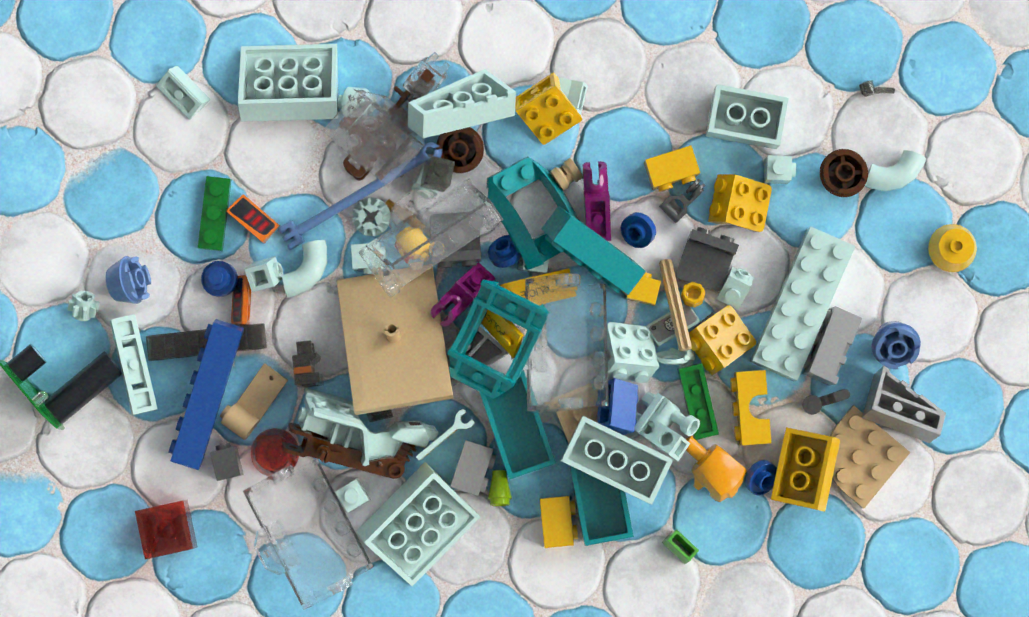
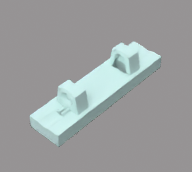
(133, 364)

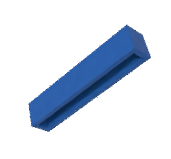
(206, 394)

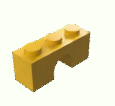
(749, 429)

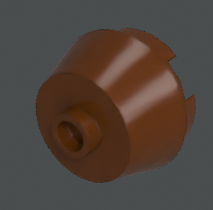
(462, 147)
(843, 173)

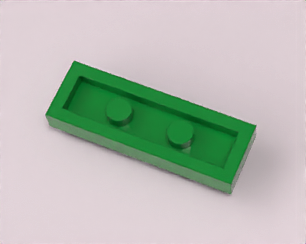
(214, 213)
(698, 399)

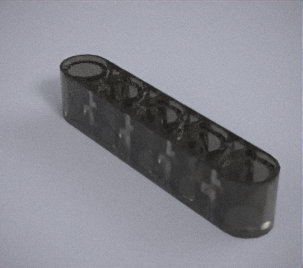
(190, 342)

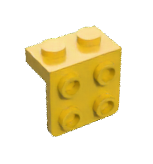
(740, 202)
(721, 340)

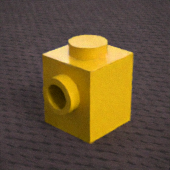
(645, 290)

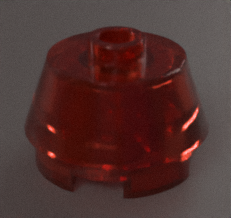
(268, 453)

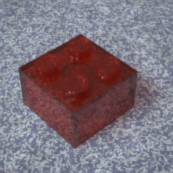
(166, 529)

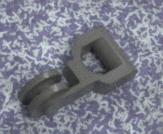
(696, 190)
(813, 404)

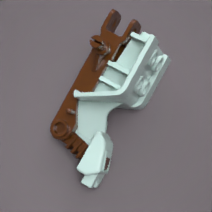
(340, 437)

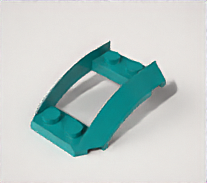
(510, 180)
(511, 307)

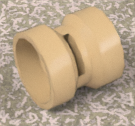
(566, 174)

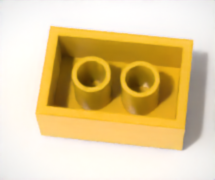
(805, 469)

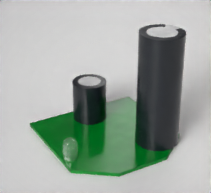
(71, 395)

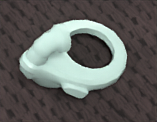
(681, 357)

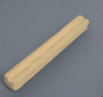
(675, 305)

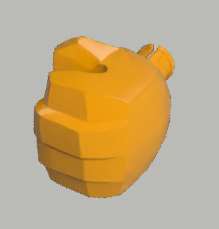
(715, 470)

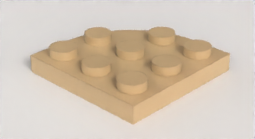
(864, 457)

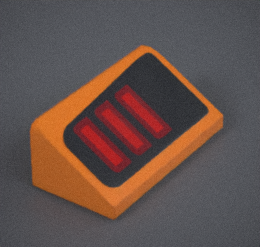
(253, 218)
(241, 302)

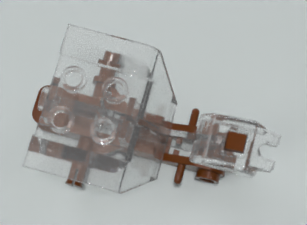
(377, 130)

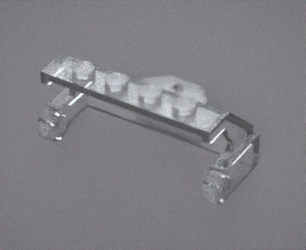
(427, 232)
(571, 353)
(306, 533)

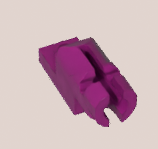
(597, 200)
(462, 293)

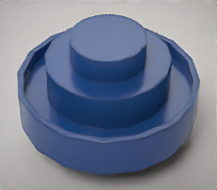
(638, 230)
(503, 252)
(219, 278)
(760, 477)

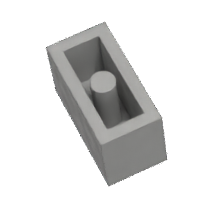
(472, 468)

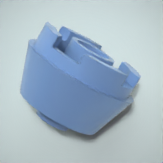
(128, 280)
(896, 344)

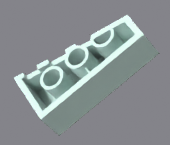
(462, 105)

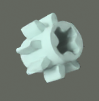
(83, 306)

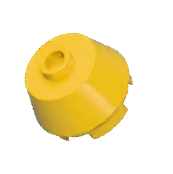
(952, 248)

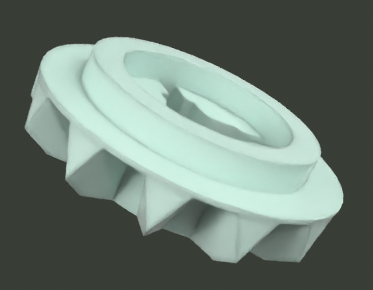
(382, 217)

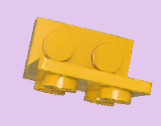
(546, 109)

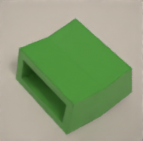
(676, 550)

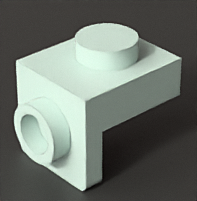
(736, 287)

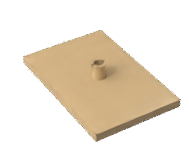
(393, 344)

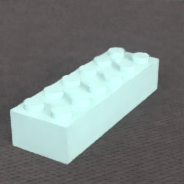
(802, 304)

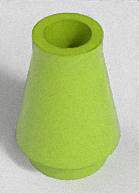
(499, 489)

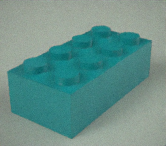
(592, 251)
(518, 431)
(600, 509)

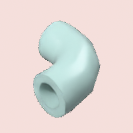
(897, 175)
(310, 270)

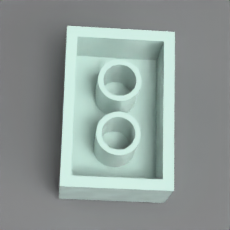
(747, 116)

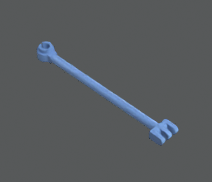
(297, 231)

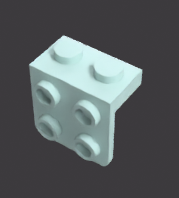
(631, 353)

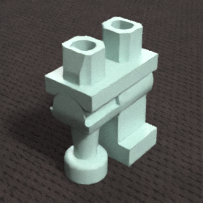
(656, 424)

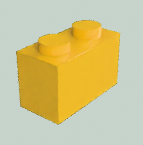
(672, 168)
(557, 521)

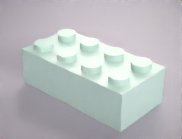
(617, 460)

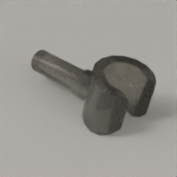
(867, 89)

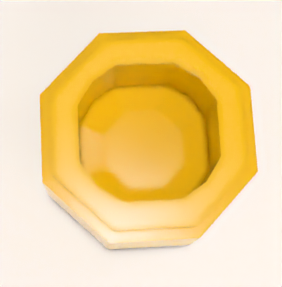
(693, 294)

